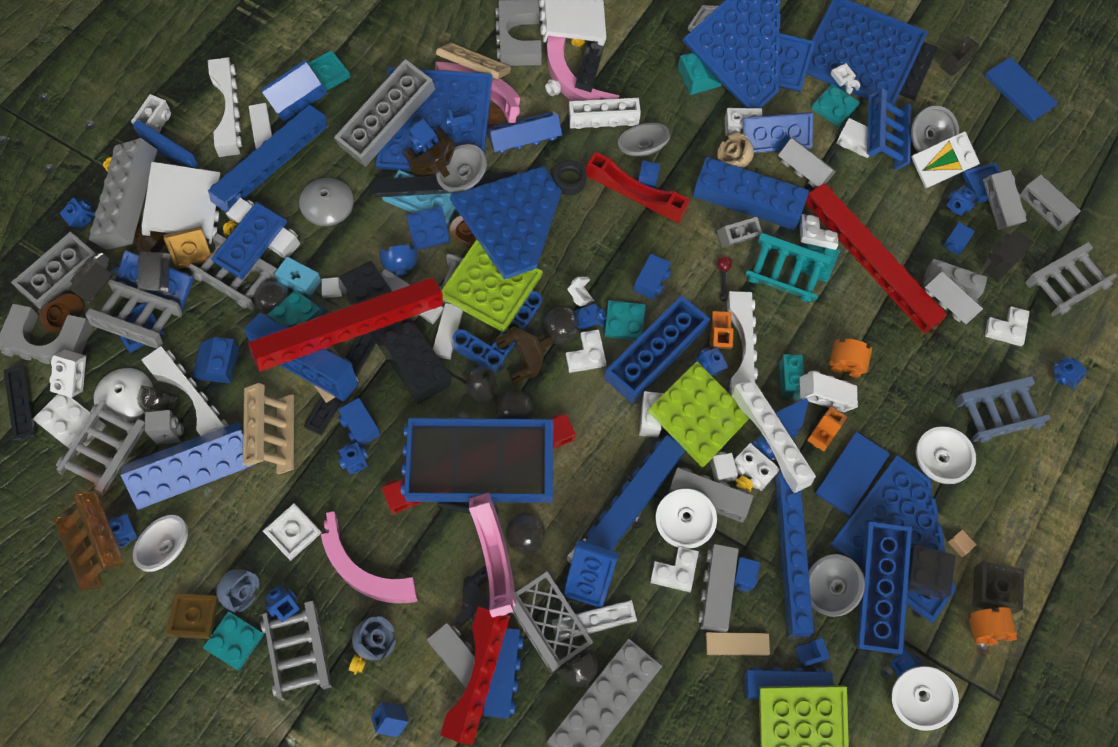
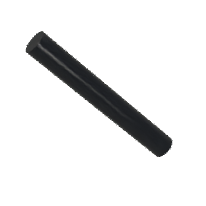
(455, 507)

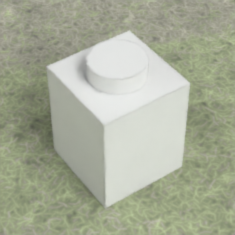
(723, 467)

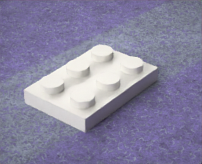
(65, 420)

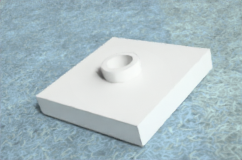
(292, 532)

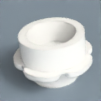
(553, 87)

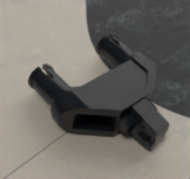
(473, 596)

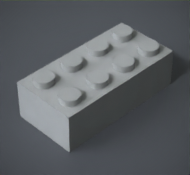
(53, 271)

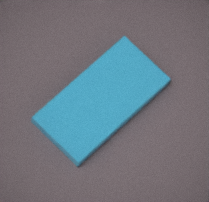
(420, 203)

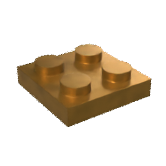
(188, 247)
(192, 616)

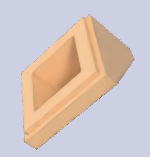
(962, 543)

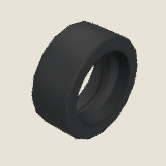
(570, 165)

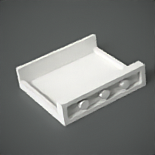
(573, 19)
(179, 200)

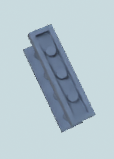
(1003, 391)

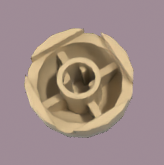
(736, 150)

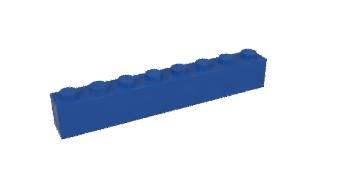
(267, 158)
(636, 494)
(794, 560)

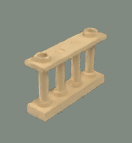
(254, 429)

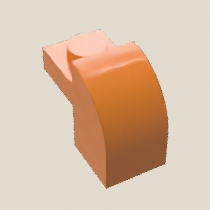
(721, 331)
(827, 428)

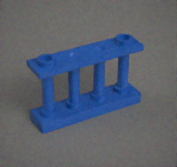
(877, 129)

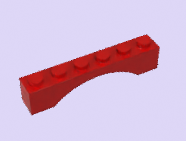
(667, 203)
(463, 719)

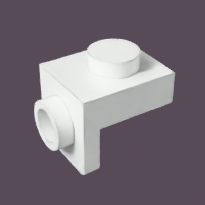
(579, 293)

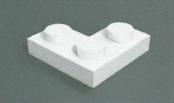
(812, 234)
(1011, 330)
(590, 357)
(677, 576)

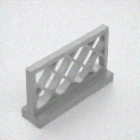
(536, 635)

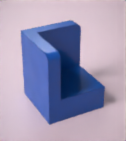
(812, 653)
(905, 662)
(389, 719)

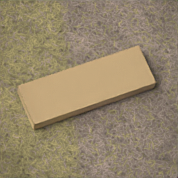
(737, 644)

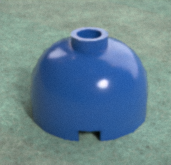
(399, 259)

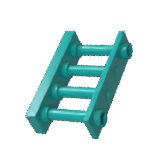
(784, 249)

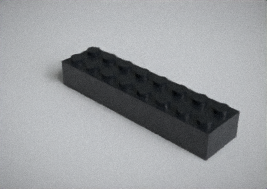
(401, 341)

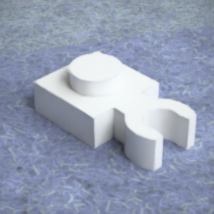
(845, 76)

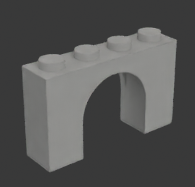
(513, 51)
(18, 329)

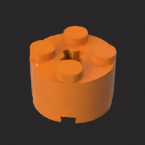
(850, 357)
(991, 626)

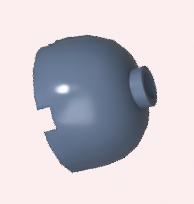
(237, 589)
(373, 638)

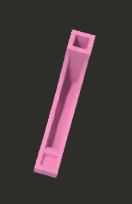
(560, 72)
(501, 93)
(495, 553)
(372, 586)

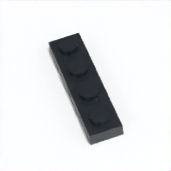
(589, 67)
(918, 71)
(19, 403)

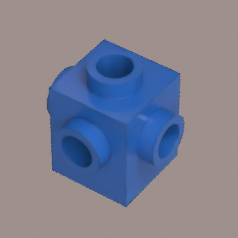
(961, 200)
(78, 213)
(712, 361)
(1069, 372)
(353, 458)
(122, 530)
(281, 603)

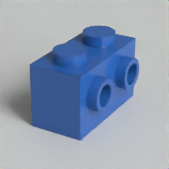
(422, 136)
(652, 276)
(358, 422)

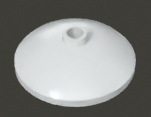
(125, 402)
(955, 450)
(686, 531)
(160, 543)
(925, 711)

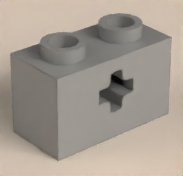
(739, 232)
(163, 427)

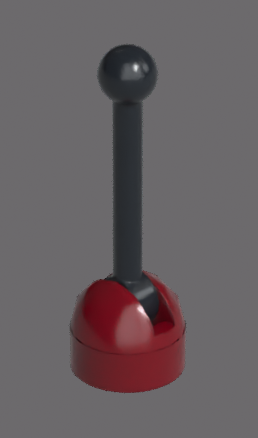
(724, 265)

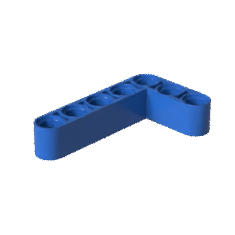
(492, 351)

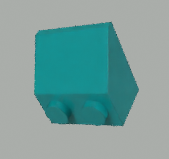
(696, 74)

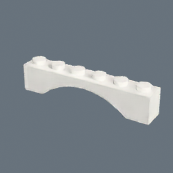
(226, 136)
(742, 317)
(165, 370)
(791, 462)

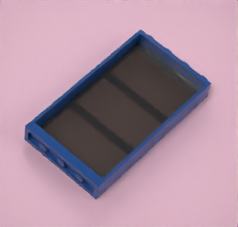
(476, 457)

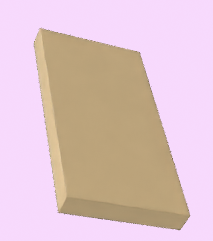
(473, 60)

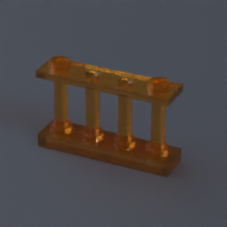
(99, 534)

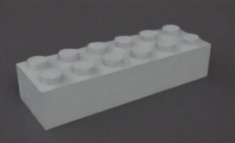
(385, 112)
(123, 194)
(607, 699)

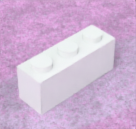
(828, 391)

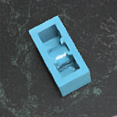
(298, 277)

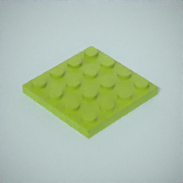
(484, 293)
(698, 414)
(803, 716)

